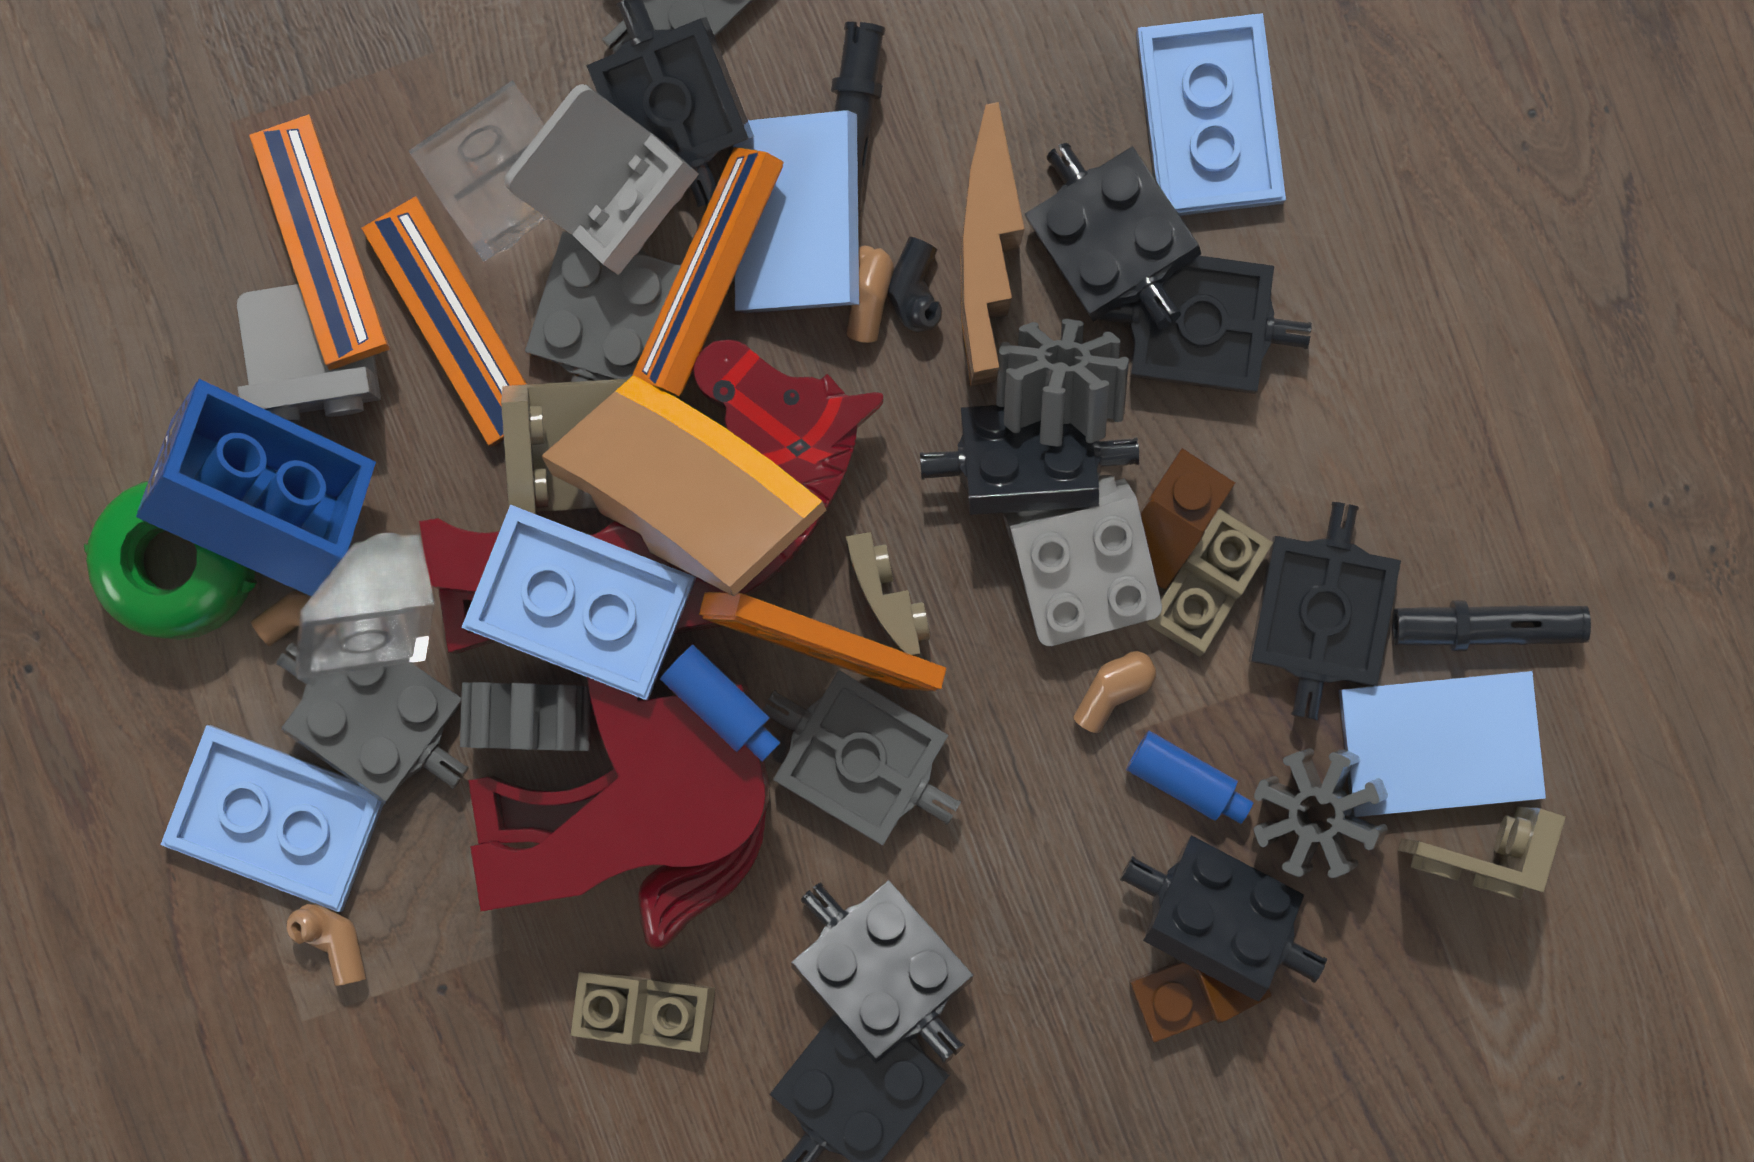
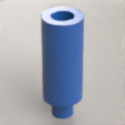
(720, 703)
(1188, 779)

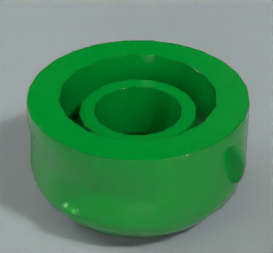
(133, 600)

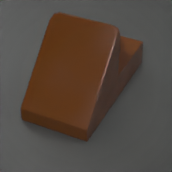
(1180, 512)
(1184, 998)

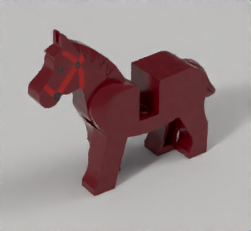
(675, 783)

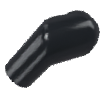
(909, 290)

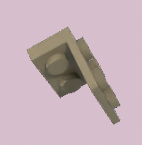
(532, 423)
(1526, 849)

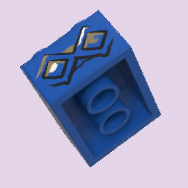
(256, 488)

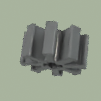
(1062, 382)
(525, 716)
(1314, 832)

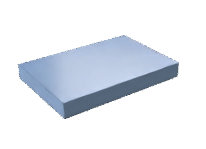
(1211, 114)
(808, 231)
(579, 602)
(1444, 742)
(273, 818)

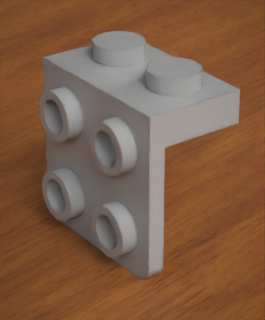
(600, 177)
(287, 363)
(1086, 565)

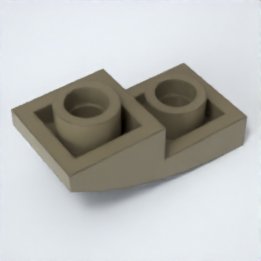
(1210, 582)
(899, 618)
(642, 1011)

